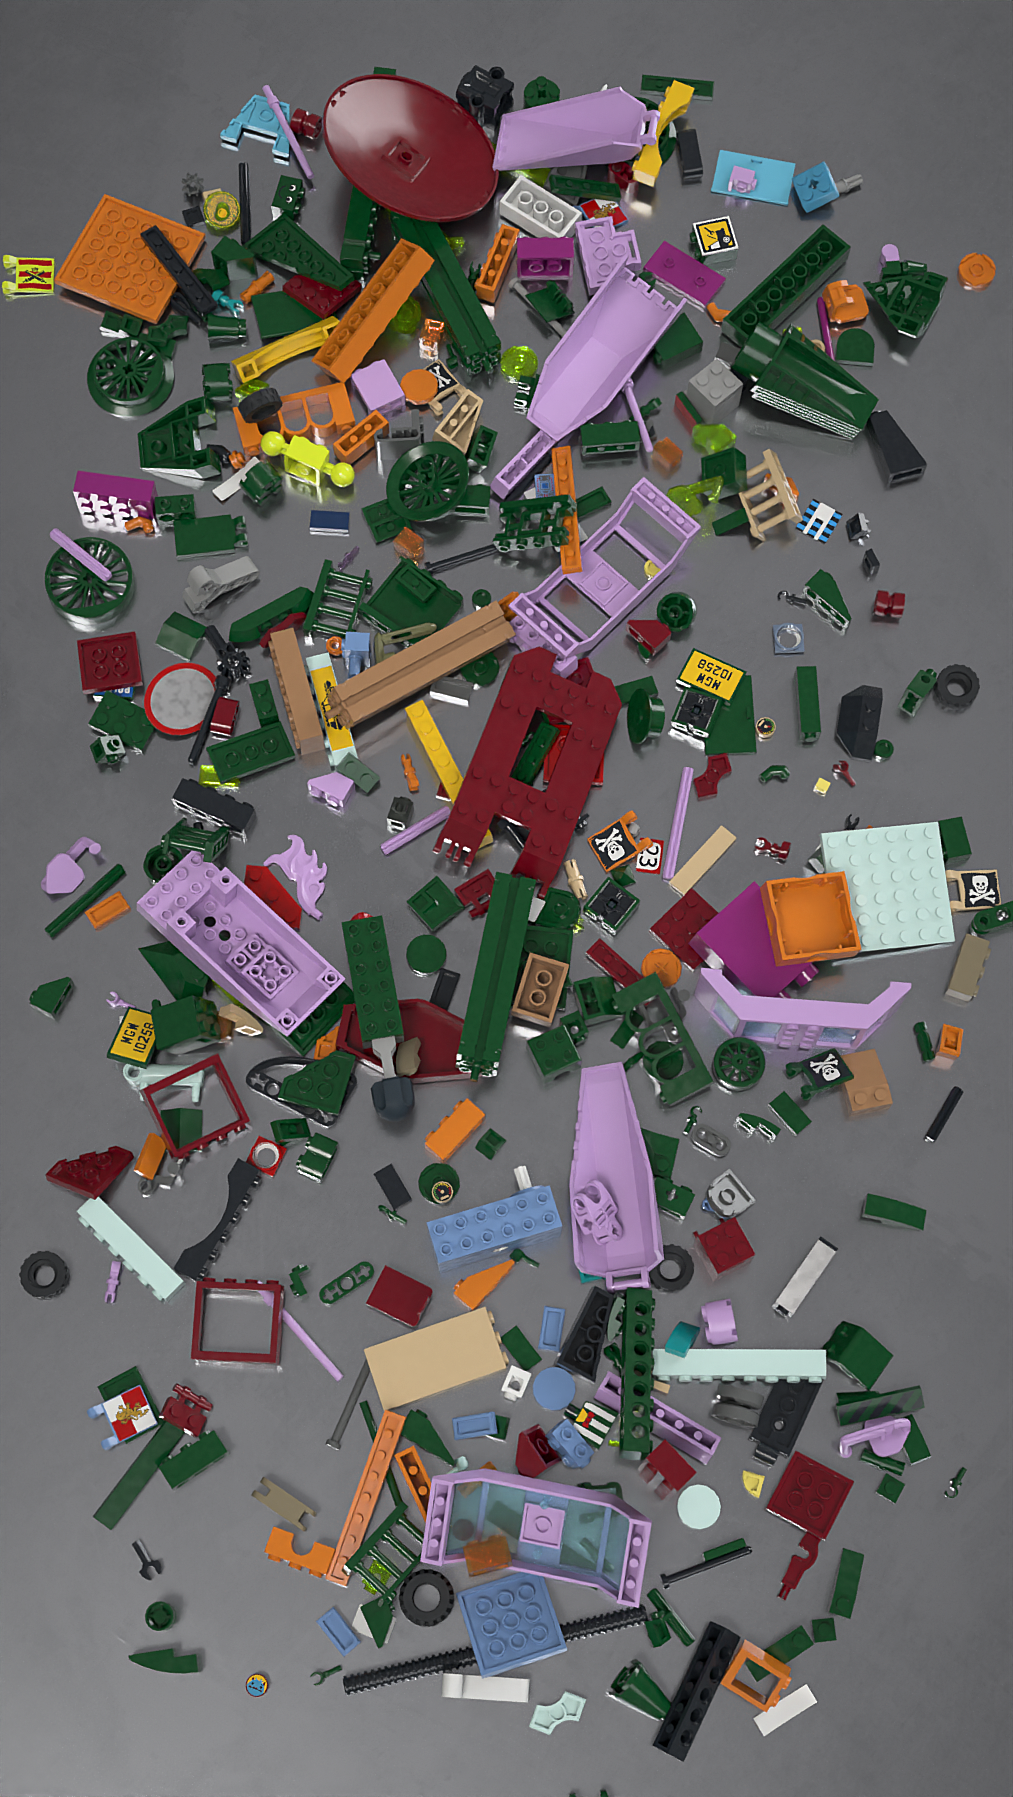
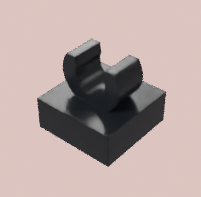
(857, 526)

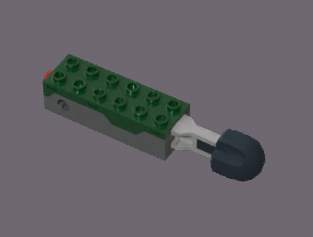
(377, 1010)

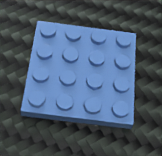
(511, 1623)

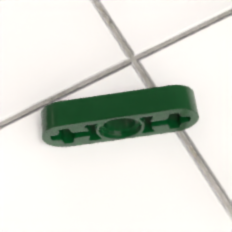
(348, 1274)

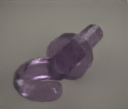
(348, 557)

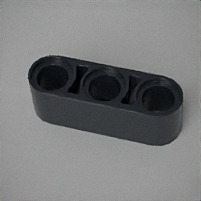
(689, 153)

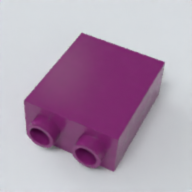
(742, 947)

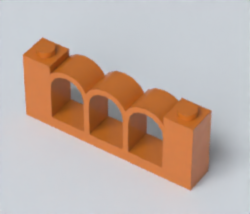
(340, 407)

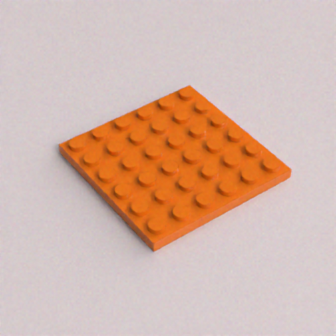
(116, 264)

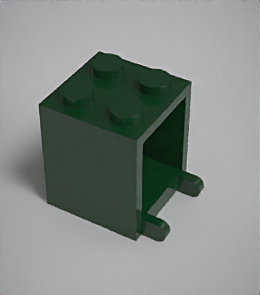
(185, 1024)

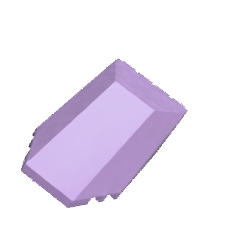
(600, 352)

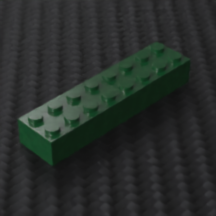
(788, 285)

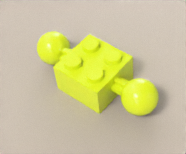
(307, 459)

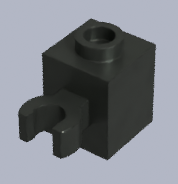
(400, 812)

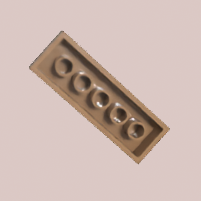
(296, 691)

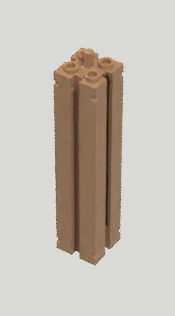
(419, 665)

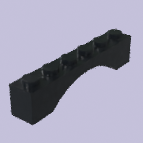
(195, 1260)

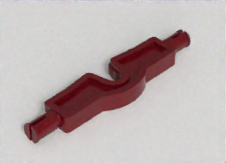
(799, 1565)

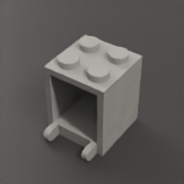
(714, 392)

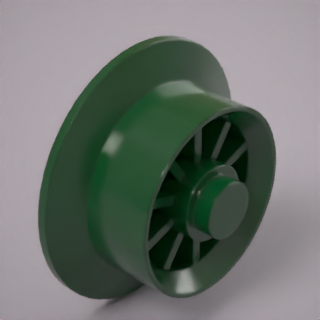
(644, 716)

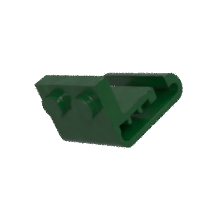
(857, 1353)

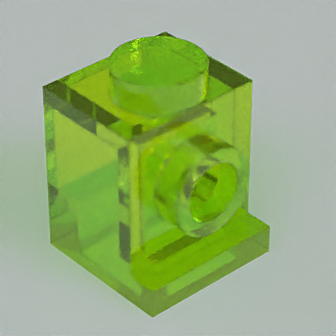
(375, 1568)

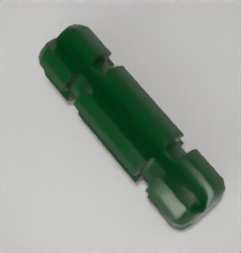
(924, 1041)

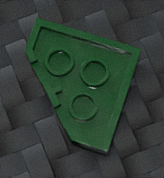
(320, 1084)

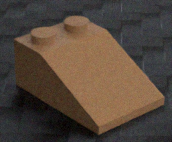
(869, 1088)

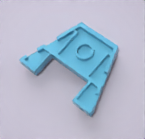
(261, 118)

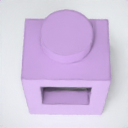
(742, 180)

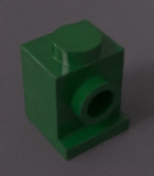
(576, 1021)

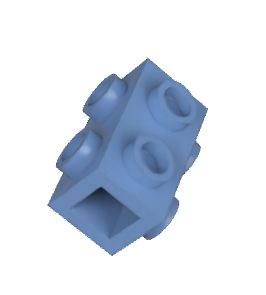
(569, 1444)

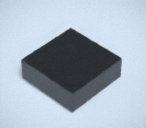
(193, 217)
(871, 561)

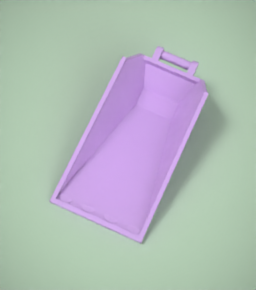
(575, 132)

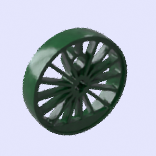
(97, 613)

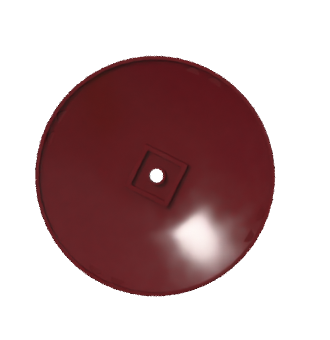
(390, 117)

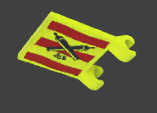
(32, 275)

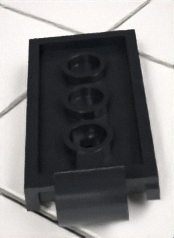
(791, 1406)

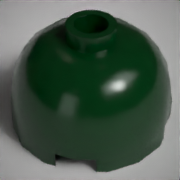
(677, 611)

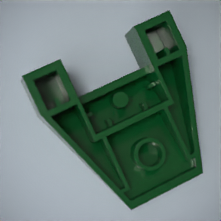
(174, 442)

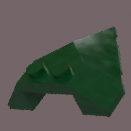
(909, 300)
(177, 970)

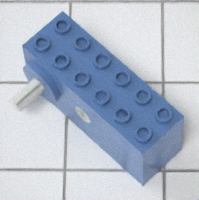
(496, 1227)

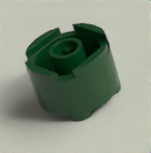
(540, 92)
(216, 382)
(261, 482)
(156, 860)

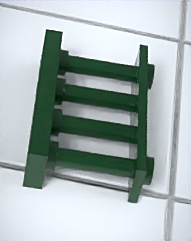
(323, 590)
(195, 839)
(370, 1548)

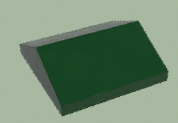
(181, 635)
(183, 1126)

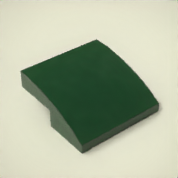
(384, 521)

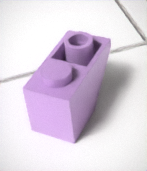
(332, 787)

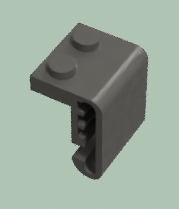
(402, 439)

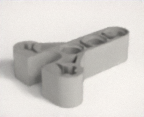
(210, 583)

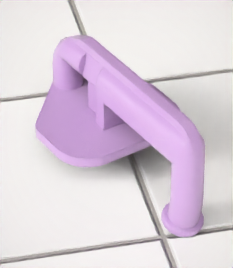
(62, 872)
(884, 1434)

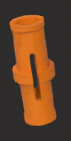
(257, 287)

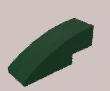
(894, 1212)
(167, 1661)

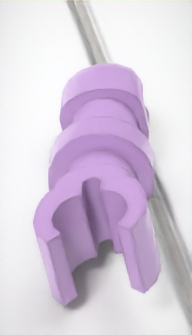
(112, 1281)

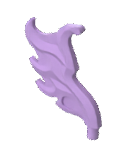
(303, 870)

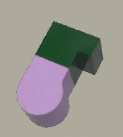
(891, 263)

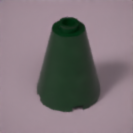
(640, 1691)

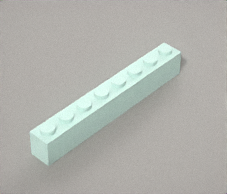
(741, 1364)

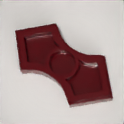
(292, 621)
(707, 783)

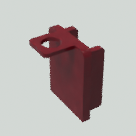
(399, 1296)

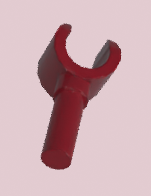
(844, 769)

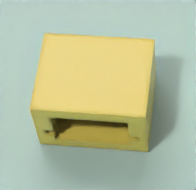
(822, 785)

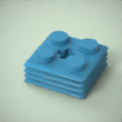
(822, 179)

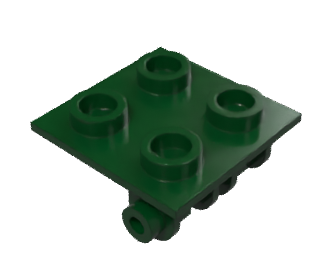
(551, 302)

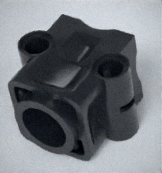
(486, 95)

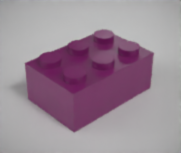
(545, 257)

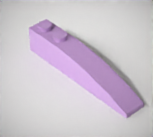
(522, 464)

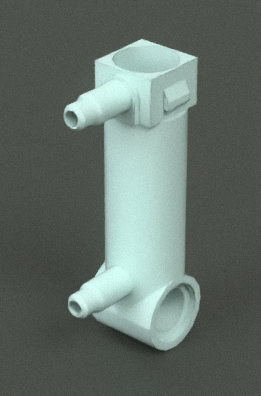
(157, 1072)

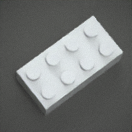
(538, 210)

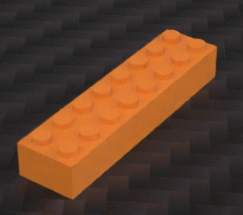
(373, 310)

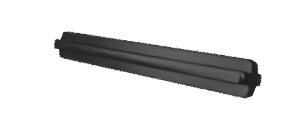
(244, 197)

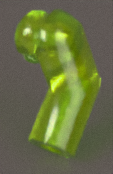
(454, 242)

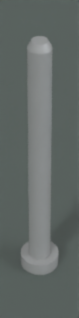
(515, 284)

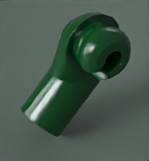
(773, 770)

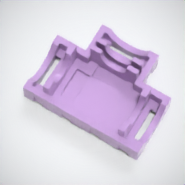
(603, 249)

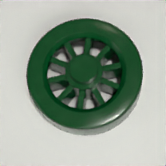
(739, 1063)

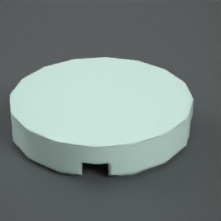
(698, 1507)

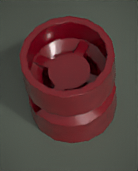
(305, 123)
(889, 604)

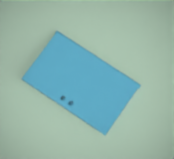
(772, 176)

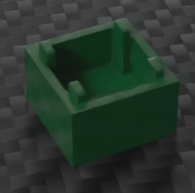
(729, 465)

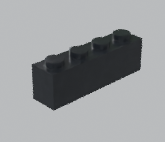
(214, 806)

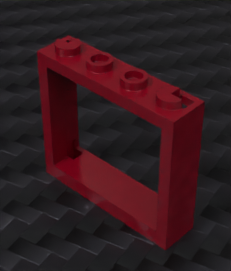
(219, 1134)
(231, 1284)

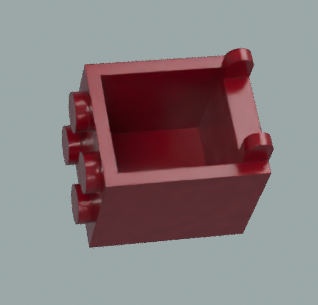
(723, 1248)

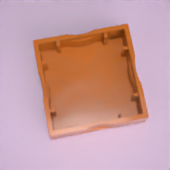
(810, 919)

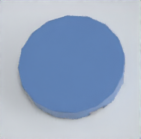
(554, 1388)

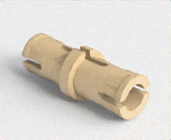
(575, 879)

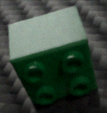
(553, 1053)

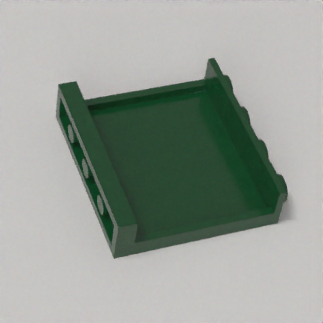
(396, 608)

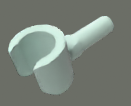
(461, 1464)

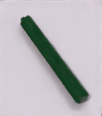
(85, 900)

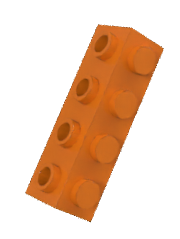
(497, 264)

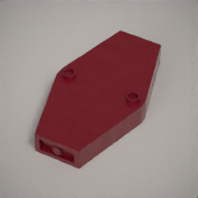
(435, 1028)

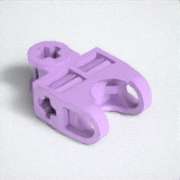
(599, 1218)

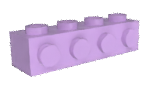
(528, 639)

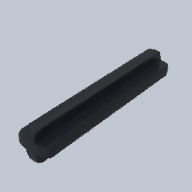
(944, 1114)

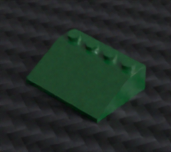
(319, 1021)

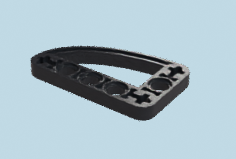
(291, 1061)

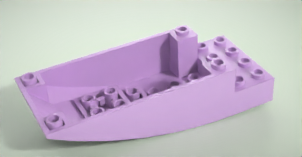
(264, 958)

